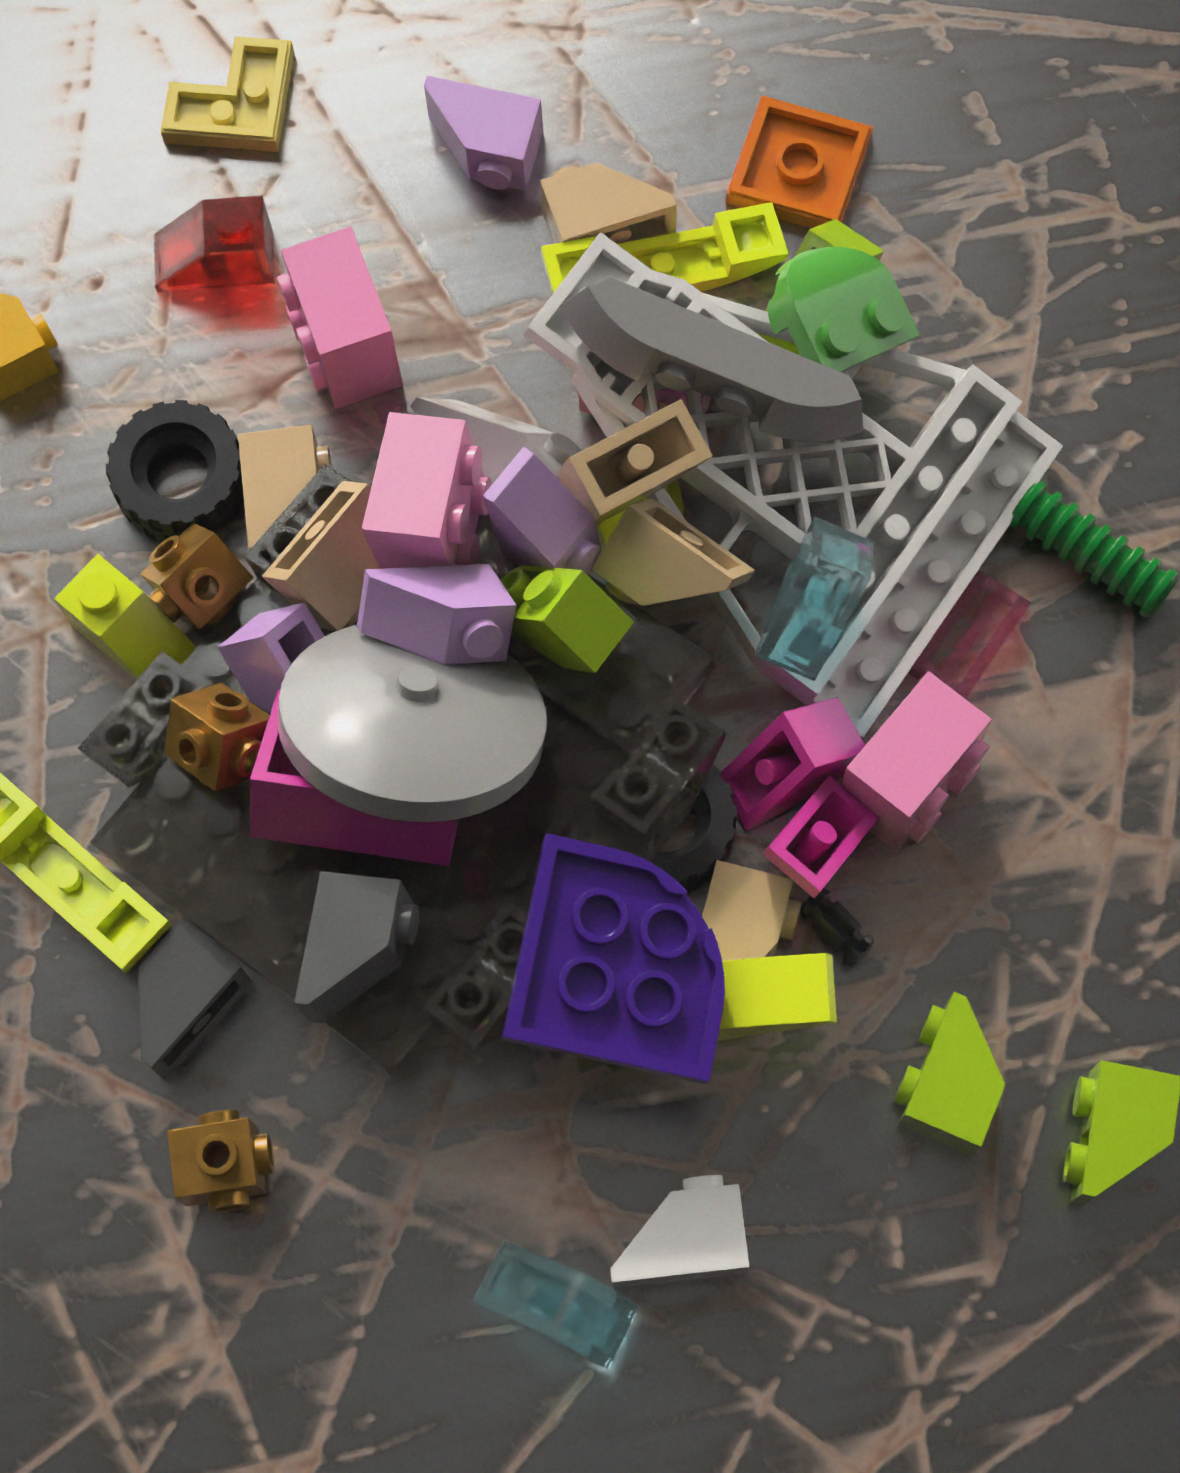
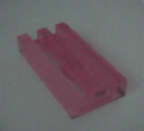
(999, 594)

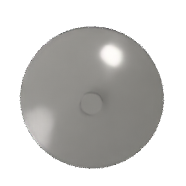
(407, 731)

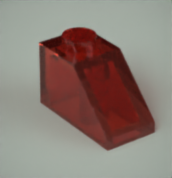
(216, 246)

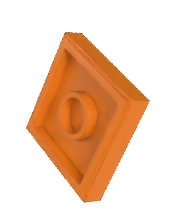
(799, 163)

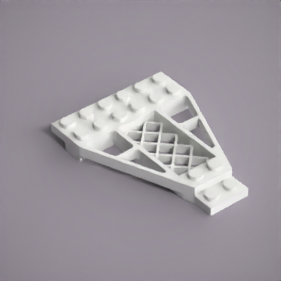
(928, 518)

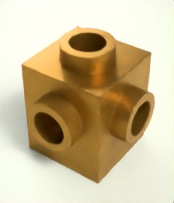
(195, 577)
(215, 735)
(199, 1149)

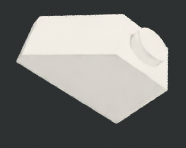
(688, 1237)

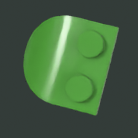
(840, 307)

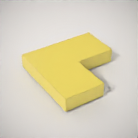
(245, 111)

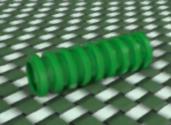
(1093, 549)

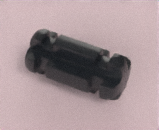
(837, 926)

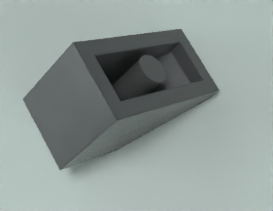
(353, 940)
(182, 993)

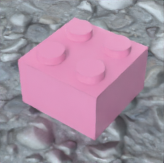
(339, 318)
(426, 494)
(917, 757)

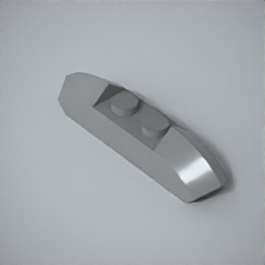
(696, 353)

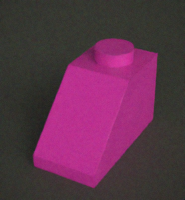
(791, 760)
(821, 836)

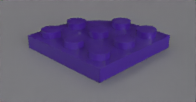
(616, 965)

